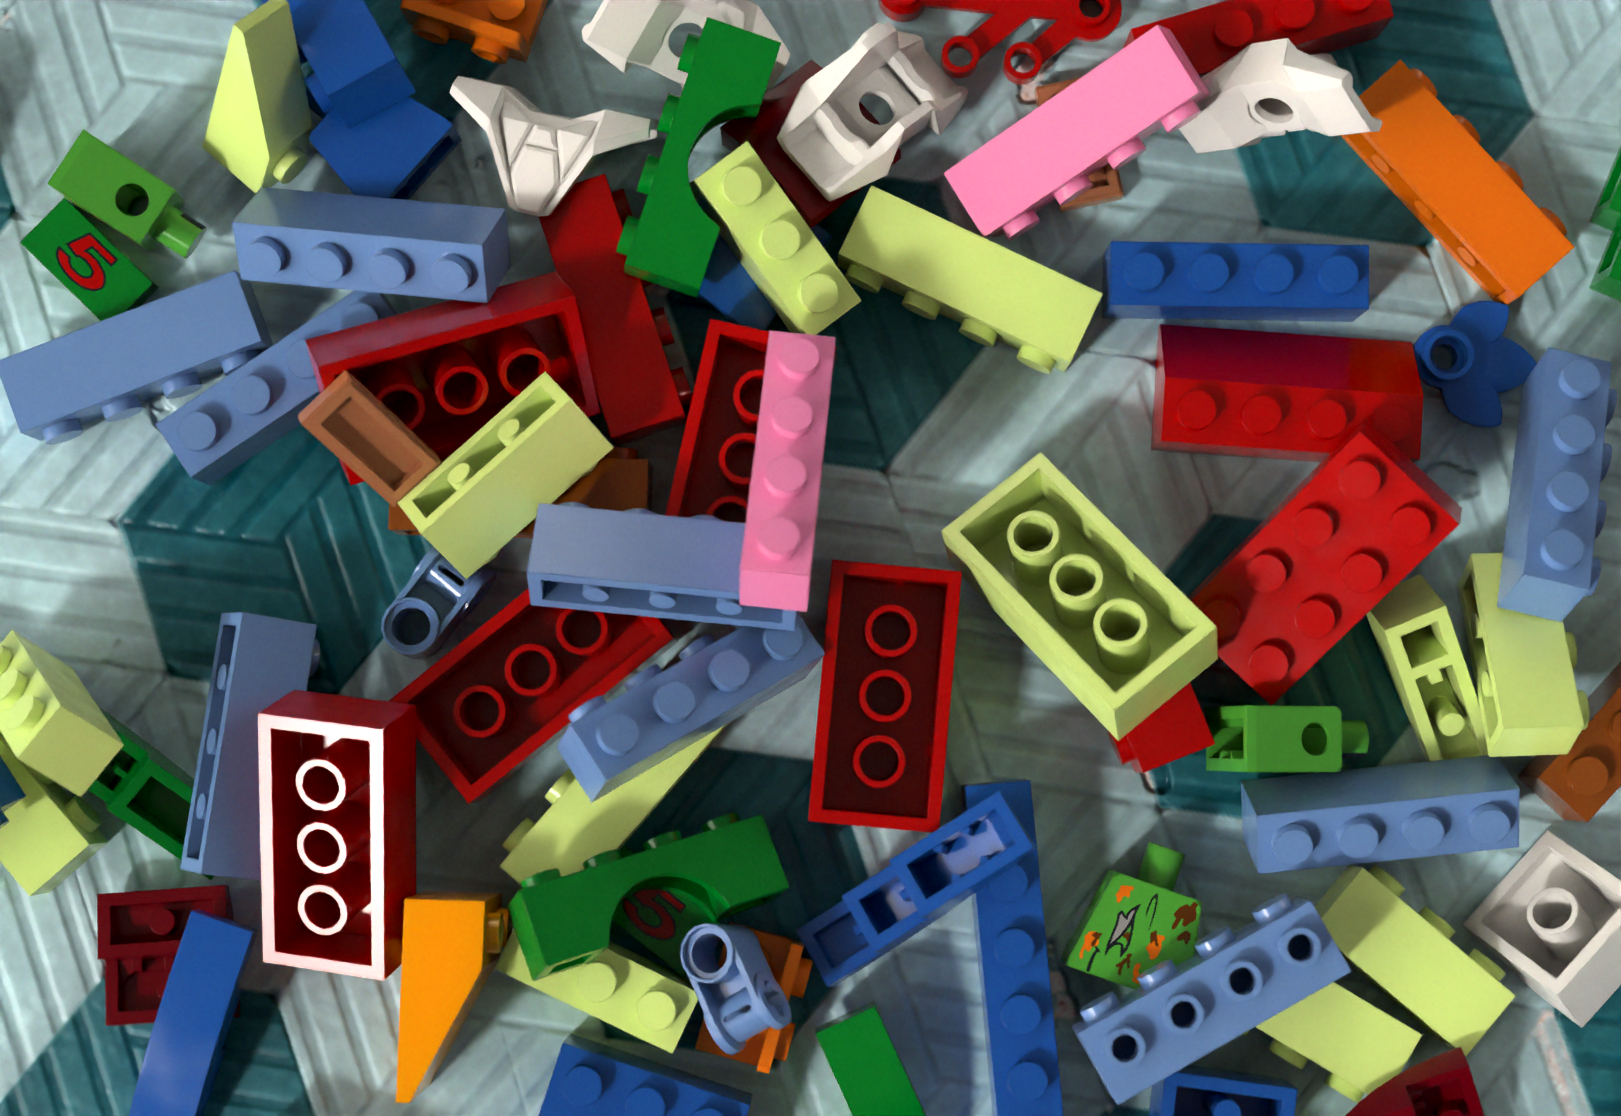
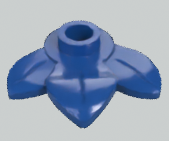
(1480, 365)

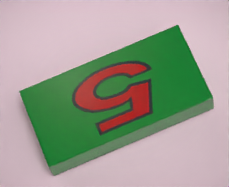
(88, 262)
(659, 920)

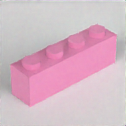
(1077, 134)
(787, 472)

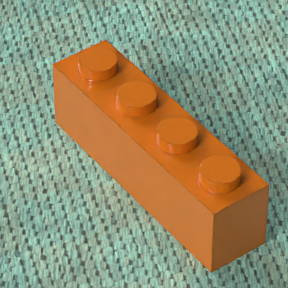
(1457, 187)

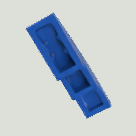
(916, 889)
(194, 1018)

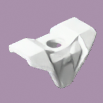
(640, 31)
(1295, 95)
(832, 137)
(541, 151)

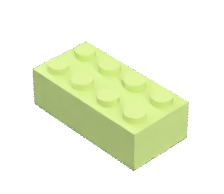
(1081, 595)

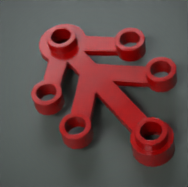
(1007, 18)

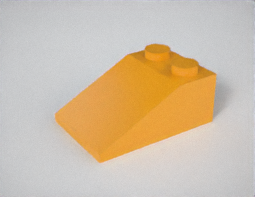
(446, 961)

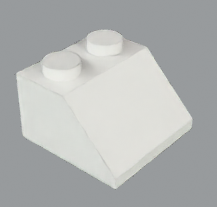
(1556, 927)

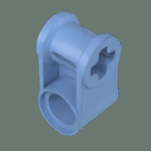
(439, 599)
(740, 995)

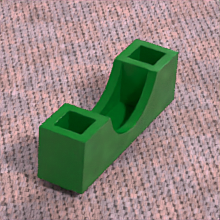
(723, 83)
(720, 870)

